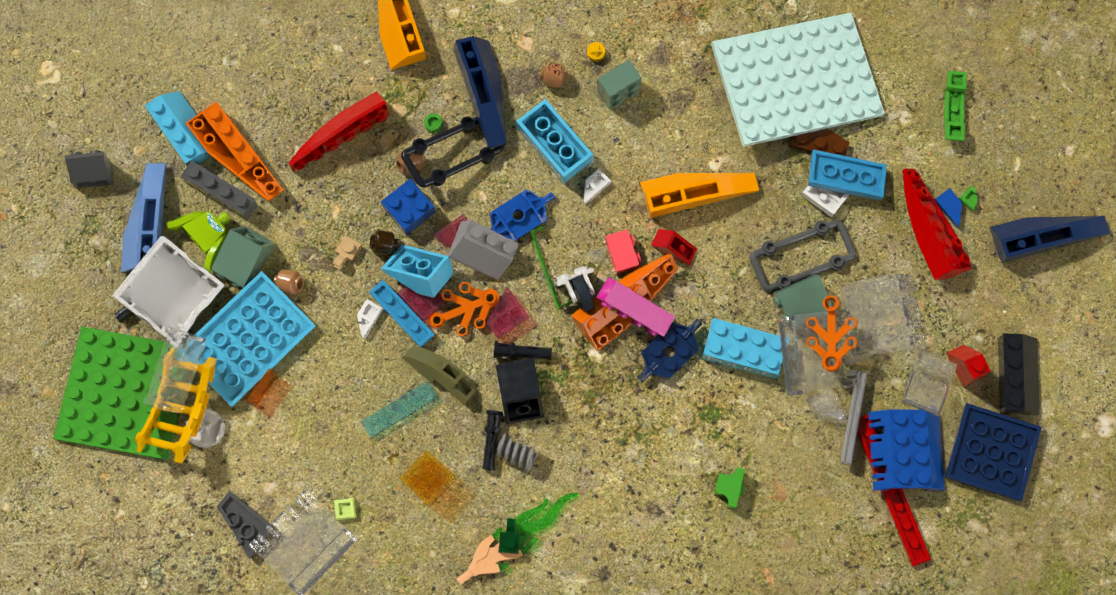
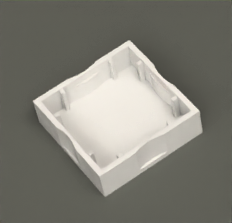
(167, 288)

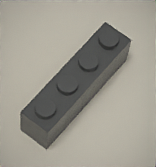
(219, 190)

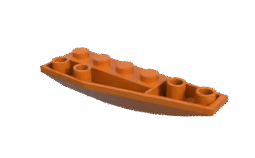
(231, 149)
(602, 324)

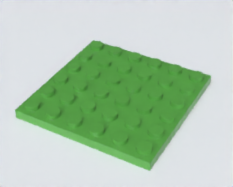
(108, 391)

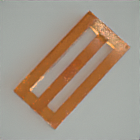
(262, 388)

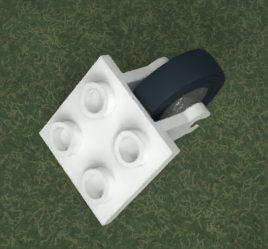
(582, 287)

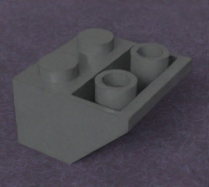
(89, 169)

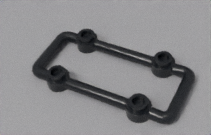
(439, 176)

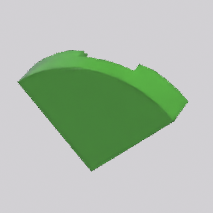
(969, 198)

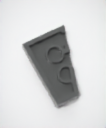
(243, 522)

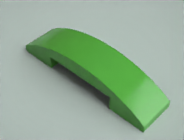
(954, 106)

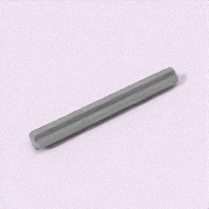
(853, 419)

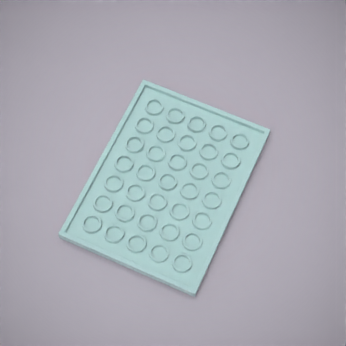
(797, 79)

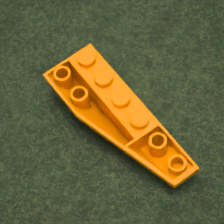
(399, 33)
(692, 190)

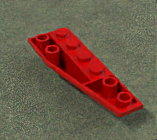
(341, 129)
(932, 230)

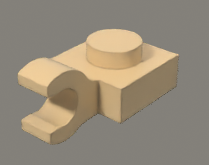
(346, 251)

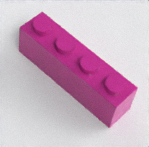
(636, 307)

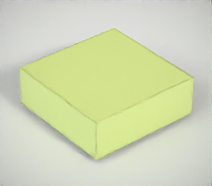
(345, 509)

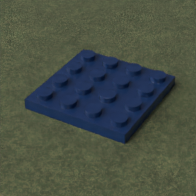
(993, 452)

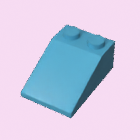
(419, 269)

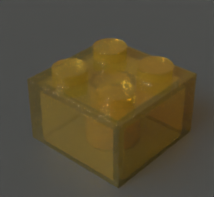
(428, 478)

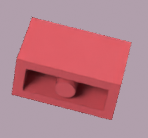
(622, 252)

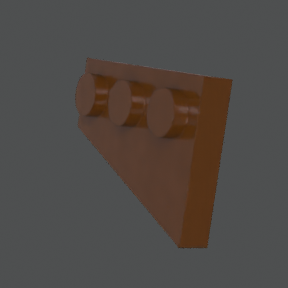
(820, 140)

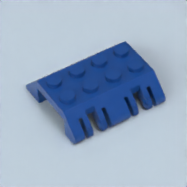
(908, 450)

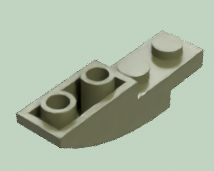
(440, 369)

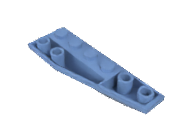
(146, 217)

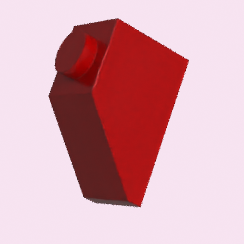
(672, 243)

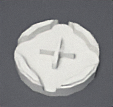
(210, 431)

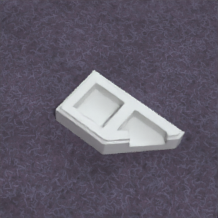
(595, 185)
(368, 316)

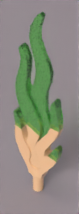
(486, 558)

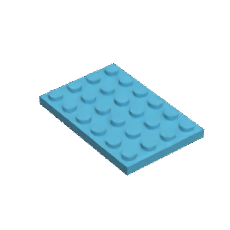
(251, 337)

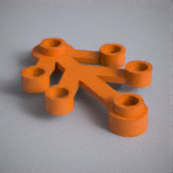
(467, 307)
(831, 337)

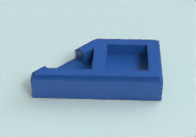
(950, 205)

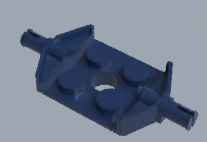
(677, 337)

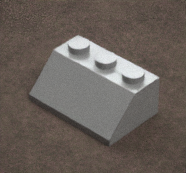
(482, 249)

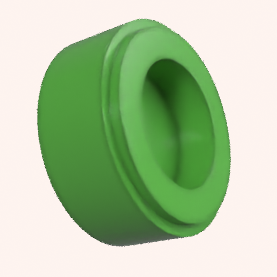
(433, 123)

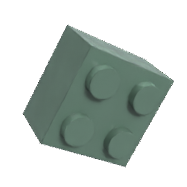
(619, 84)

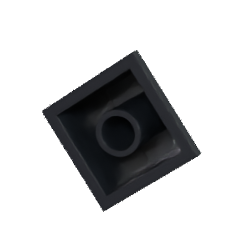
(519, 391)

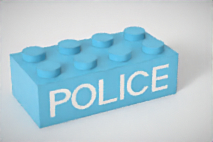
(554, 141)
(743, 348)

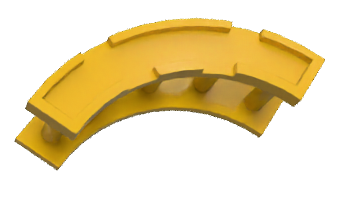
(195, 413)

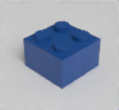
(408, 207)

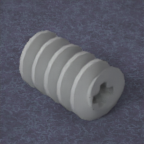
(516, 452)

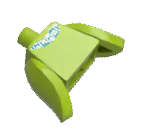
(204, 231)

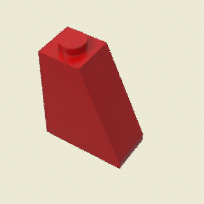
(970, 364)

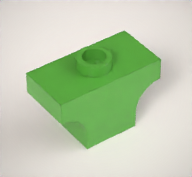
(730, 487)

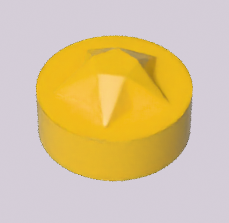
(596, 52)

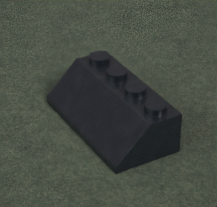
(1018, 374)

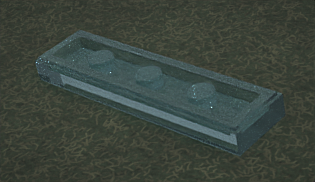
(399, 409)

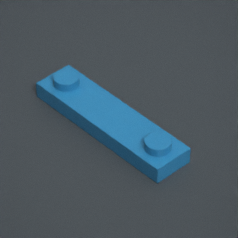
(401, 313)

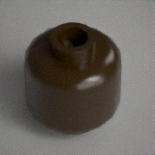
(383, 243)

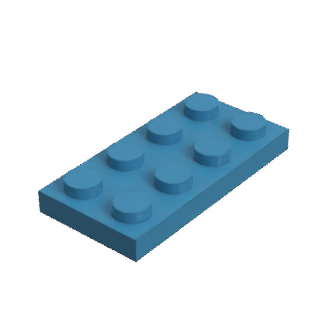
(847, 175)

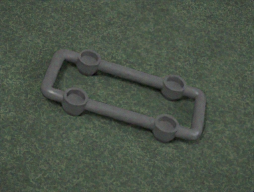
(820, 229)

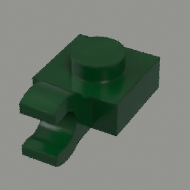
(509, 540)

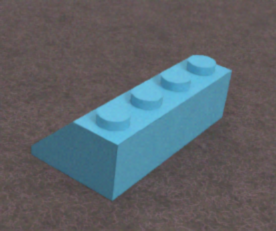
(171, 114)

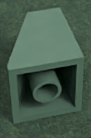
(242, 256)

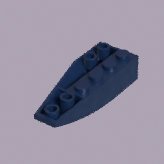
(483, 86)
(1042, 234)

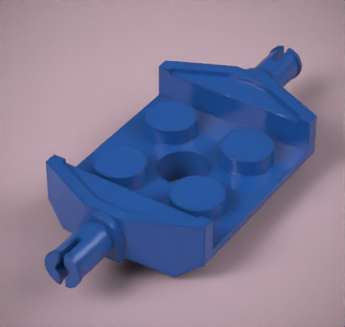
(532, 209)

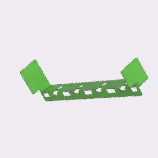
(545, 269)

